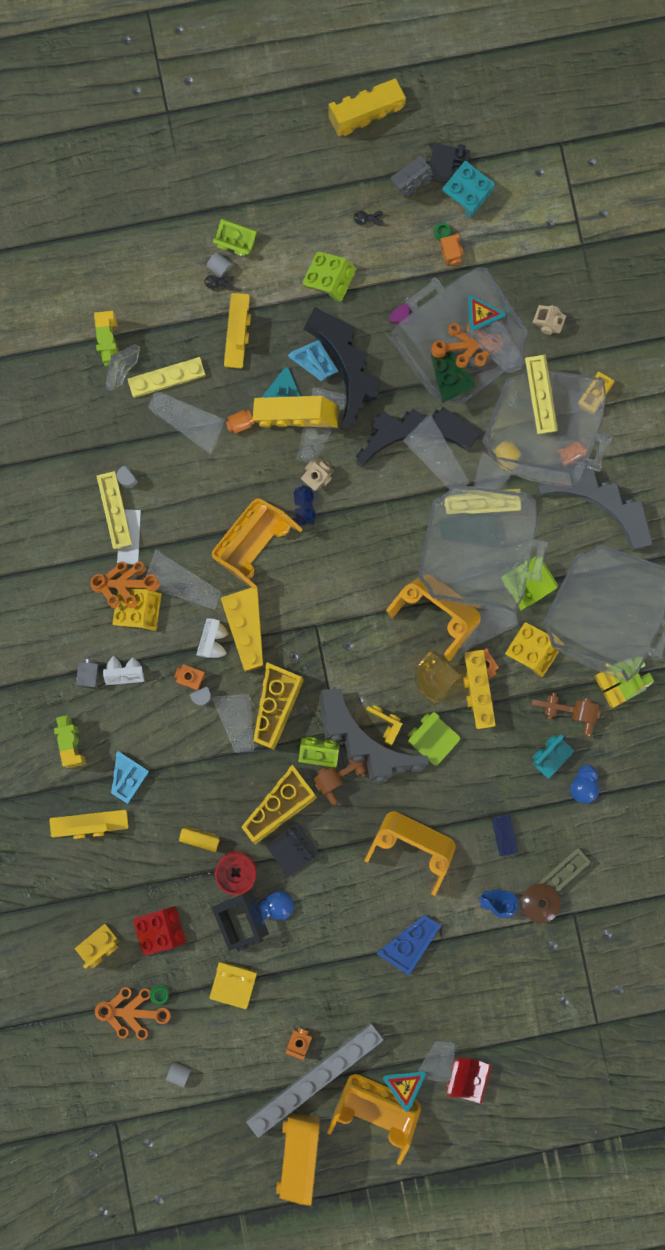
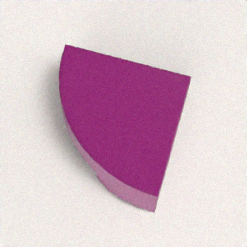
(399, 314)

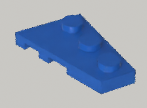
(410, 945)

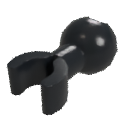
(363, 217)
(214, 282)

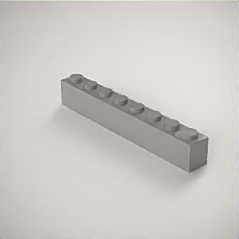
(314, 1079)

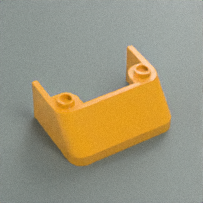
(249, 537)
(460, 627)
(402, 827)
(378, 1106)
(299, 1158)

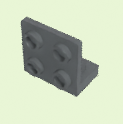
(412, 176)

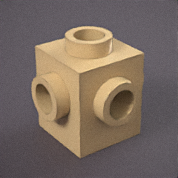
(549, 319)
(317, 474)

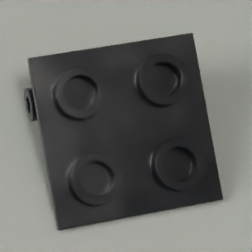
(447, 160)
(292, 849)

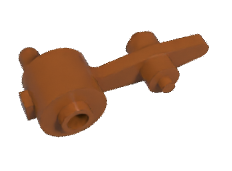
(583, 711)
(331, 779)

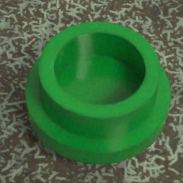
(442, 230)
(159, 994)

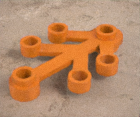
(468, 344)
(102, 583)
(129, 1013)

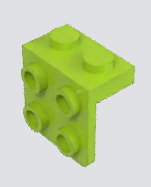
(330, 275)
(537, 589)
(433, 738)

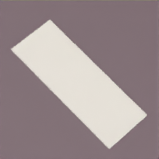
(130, 554)

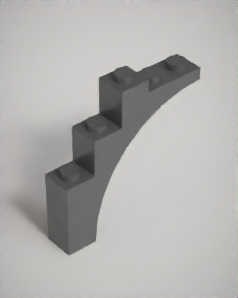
(607, 497)
(359, 746)

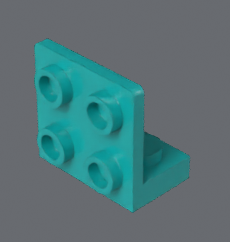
(469, 188)
(553, 756)

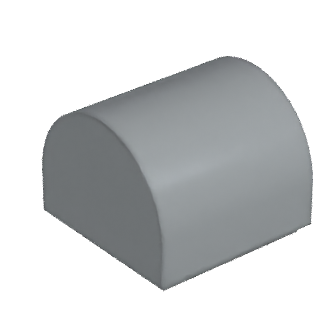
(219, 265)
(126, 478)
(201, 697)
(178, 1074)

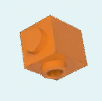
(189, 677)

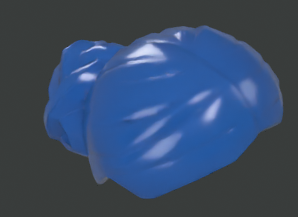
(585, 785)
(500, 902)
(276, 906)

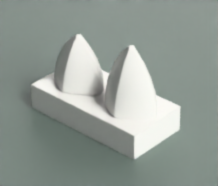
(207, 646)
(117, 675)

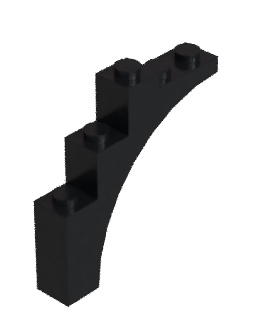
(337, 339)
(390, 431)

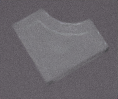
(120, 365)

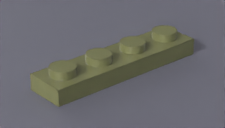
(564, 871)

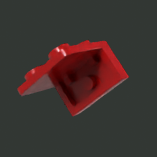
(159, 931)
(468, 1079)

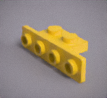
(236, 331)
(479, 690)
(89, 823)

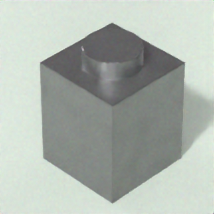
(88, 674)

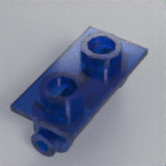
(304, 497)
(504, 835)

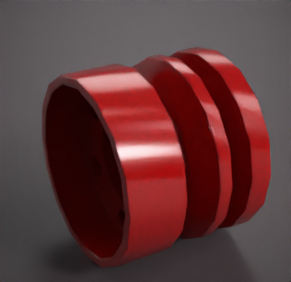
(231, 883)

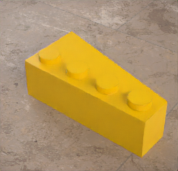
(366, 107)
(296, 411)
(244, 621)
(276, 704)
(279, 805)

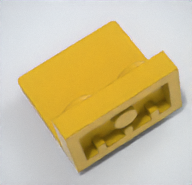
(143, 615)
(532, 649)
(391, 732)
(96, 945)
(233, 985)

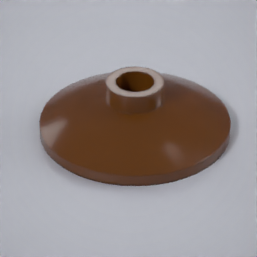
(533, 896)

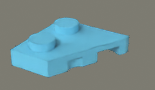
(314, 360)
(127, 777)

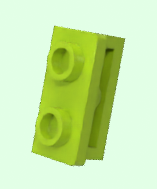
(235, 237)
(319, 752)

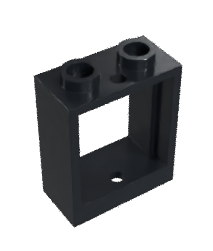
(254, 918)

